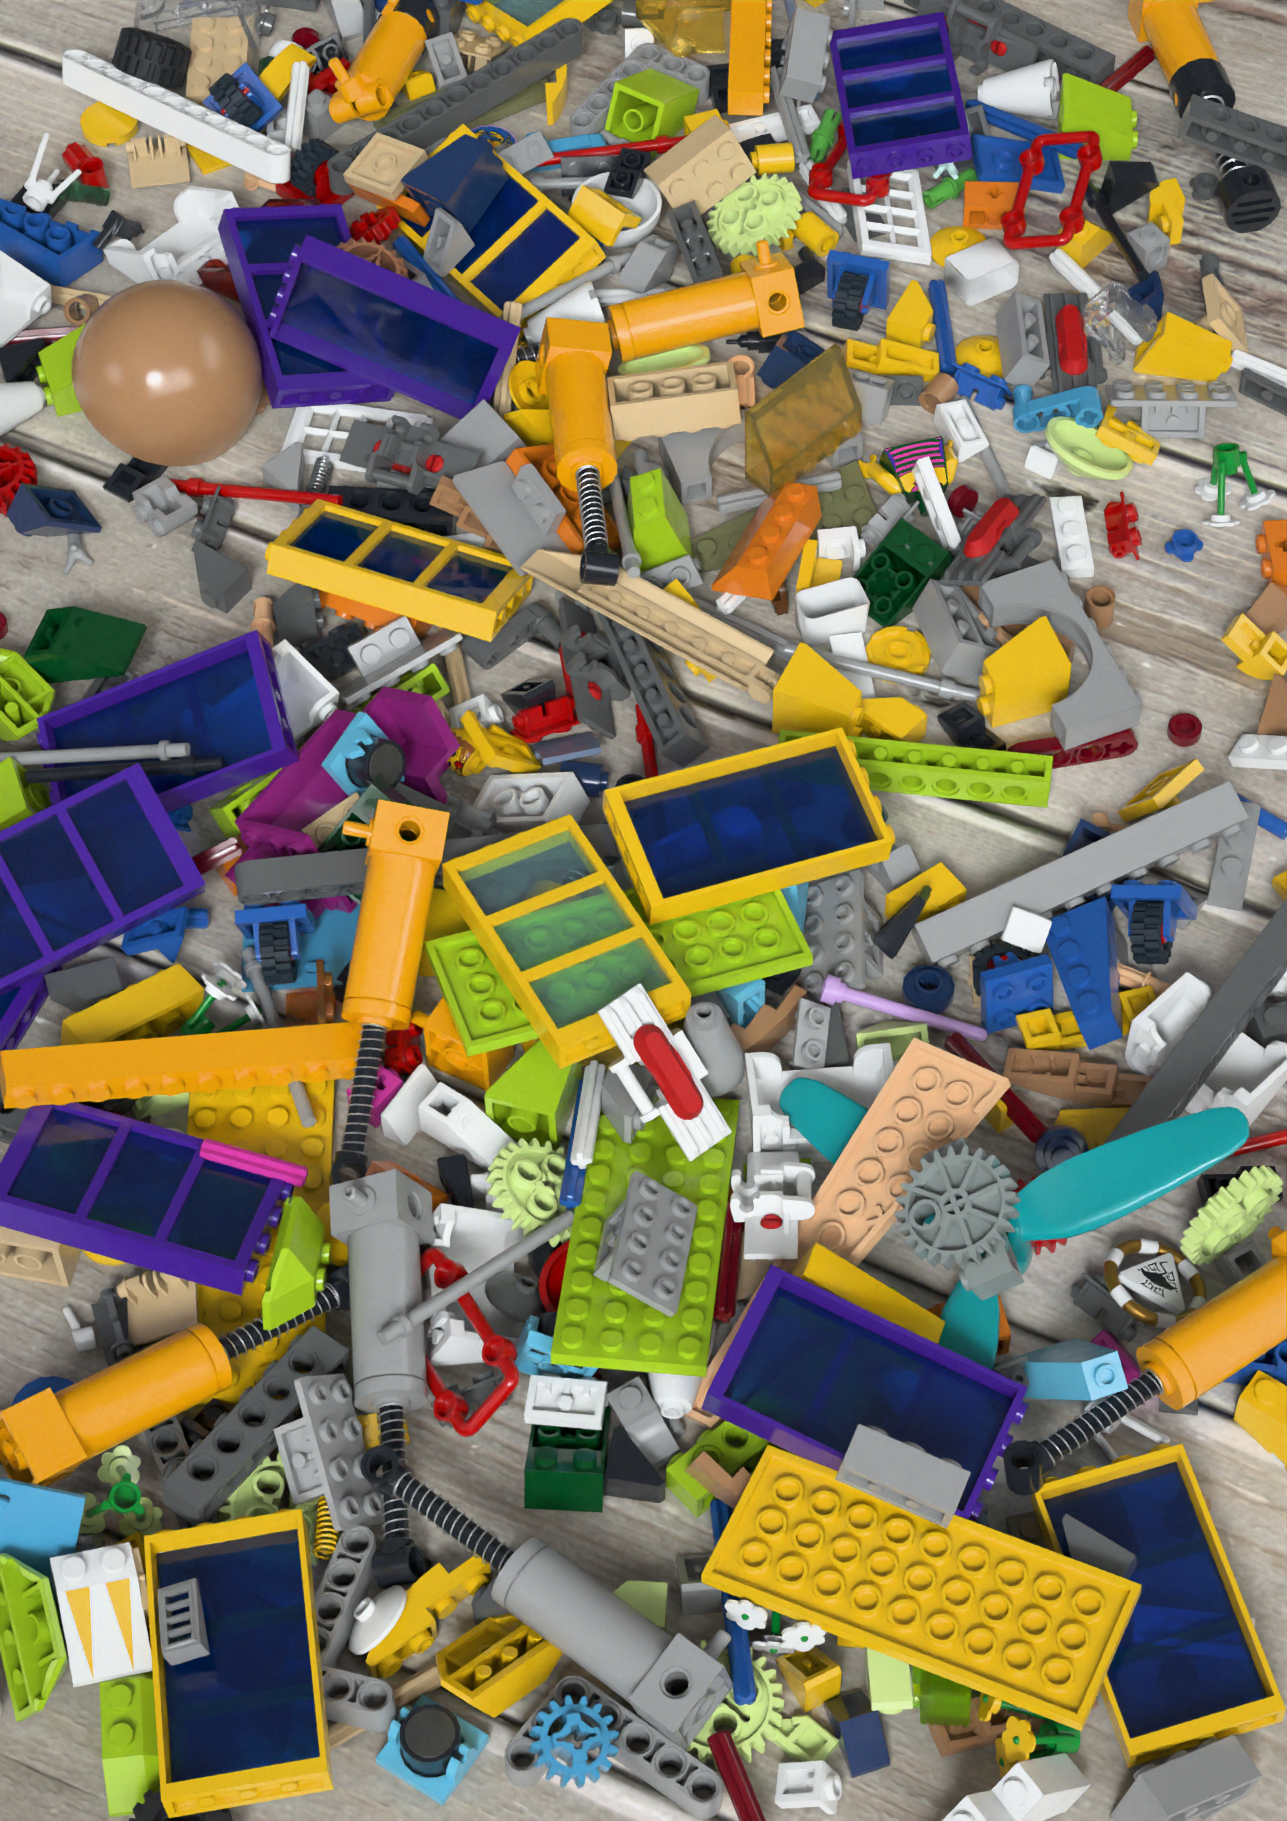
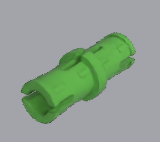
(824, 136)

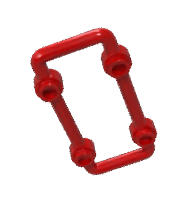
(1032, 164)
(822, 177)
(496, 1352)

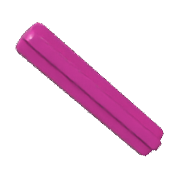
(254, 1162)

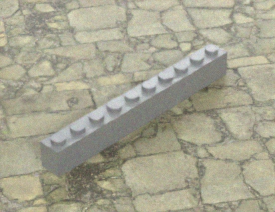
(1083, 873)

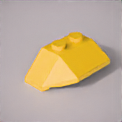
(496, 1663)

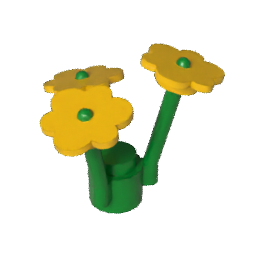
(1018, 1740)

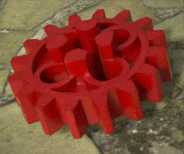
(375, 225)

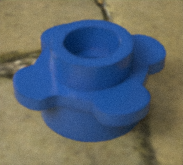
(1184, 545)

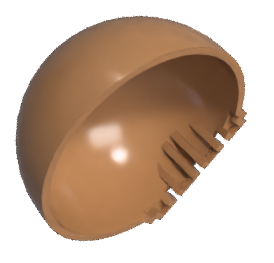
(169, 373)

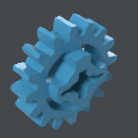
(574, 1758)

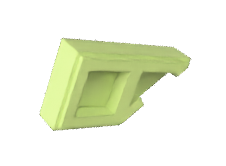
(805, 1739)

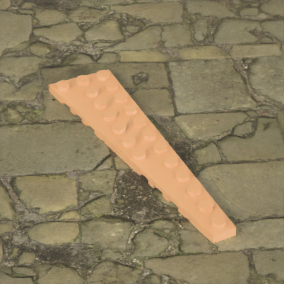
(919, 1109)

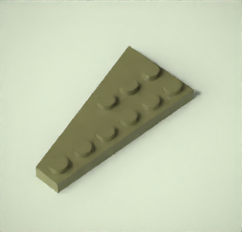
(839, 508)

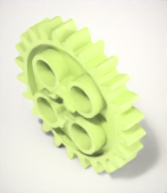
(754, 213)
(529, 1186)
(1231, 1215)
(250, 1501)
(761, 1714)

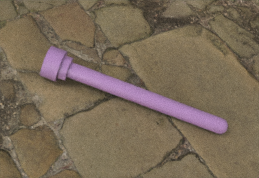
(836, 991)

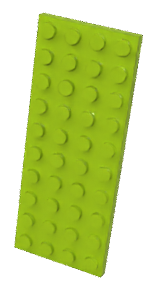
(706, 948)
(606, 1325)

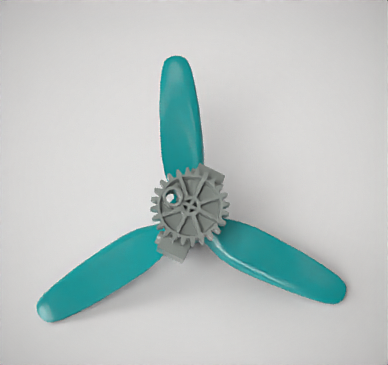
(991, 1228)

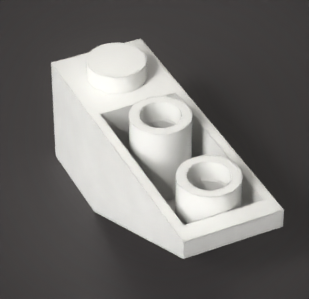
(461, 1126)

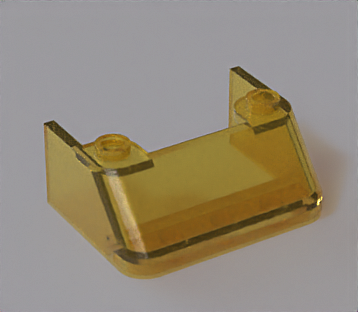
(685, 25)

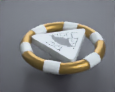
(1153, 1282)

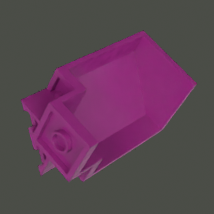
(307, 791)

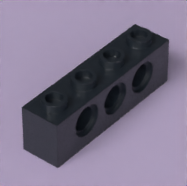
(399, 507)

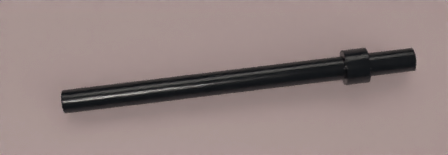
(1096, 200)
(188, 765)

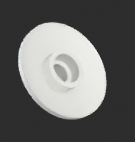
(376, 1619)

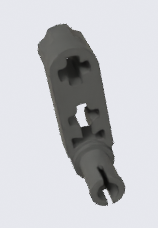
(517, 631)

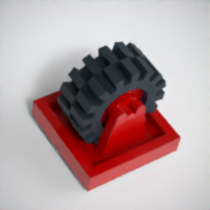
(310, 175)

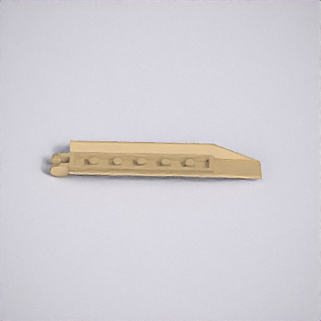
(665, 622)

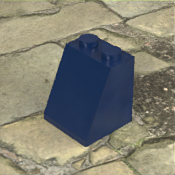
(459, 180)

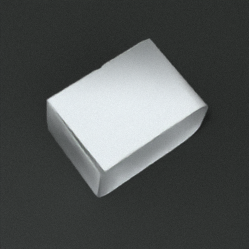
(982, 271)
(831, 610)

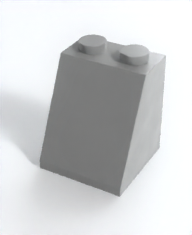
(484, 433)

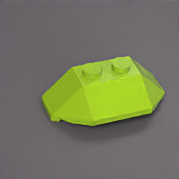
(22, 696)
(296, 1265)
(29, 1637)
(128, 1741)

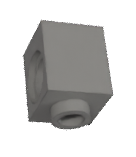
(1150, 246)

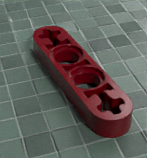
(1104, 748)

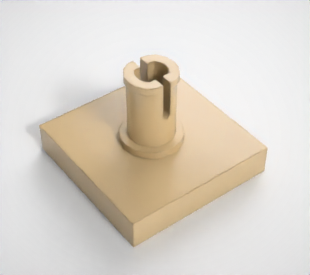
(384, 165)
(1223, 314)

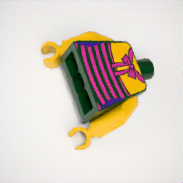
(896, 467)

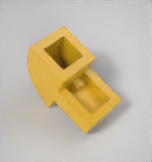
(1167, 209)
(1258, 653)

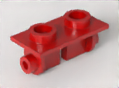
(1127, 537)
(533, 725)
(407, 1054)

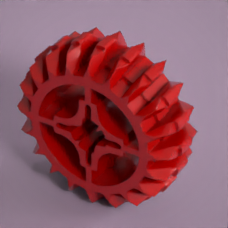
(15, 468)

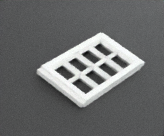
(892, 250)
(302, 417)

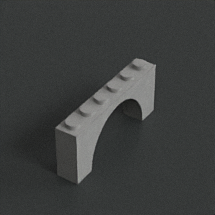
(693, 454)
(1105, 699)

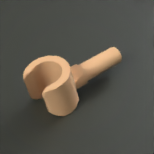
(252, 182)
(1101, 820)

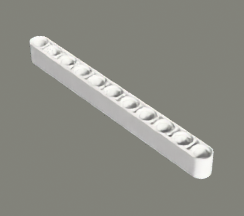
(177, 116)

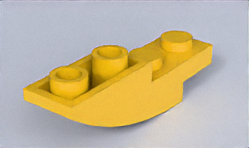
(429, 1598)

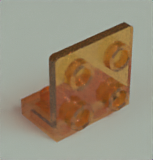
(313, 1006)

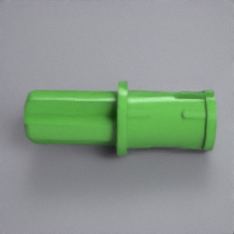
(947, 189)

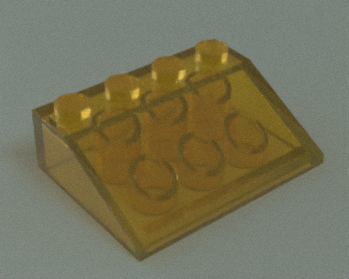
(801, 422)

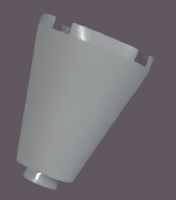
(715, 1046)

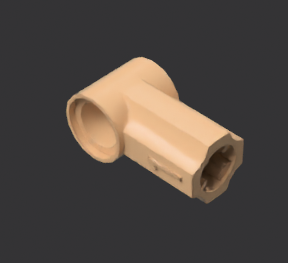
(745, 379)

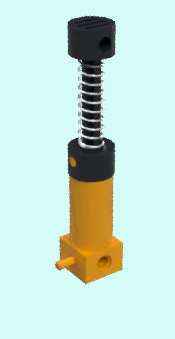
(1190, 68)

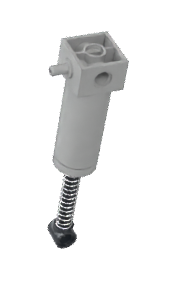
(383, 1225)
(580, 1615)

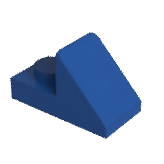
(159, 933)

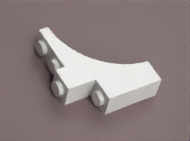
(1028, 1792)

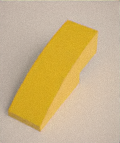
(891, 359)

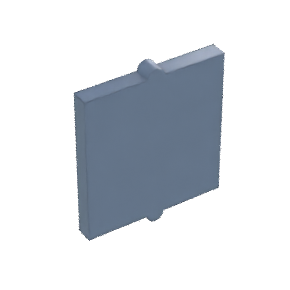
(567, 748)

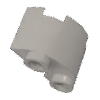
(163, 506)

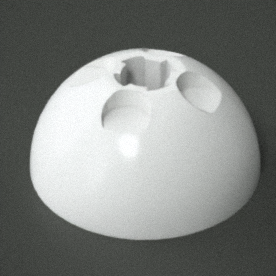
(645, 204)

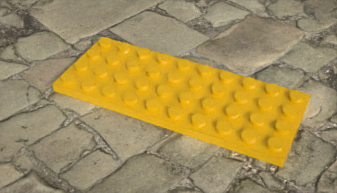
(269, 1124)
(925, 1594)

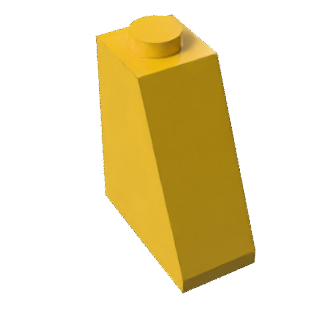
(1183, 351)

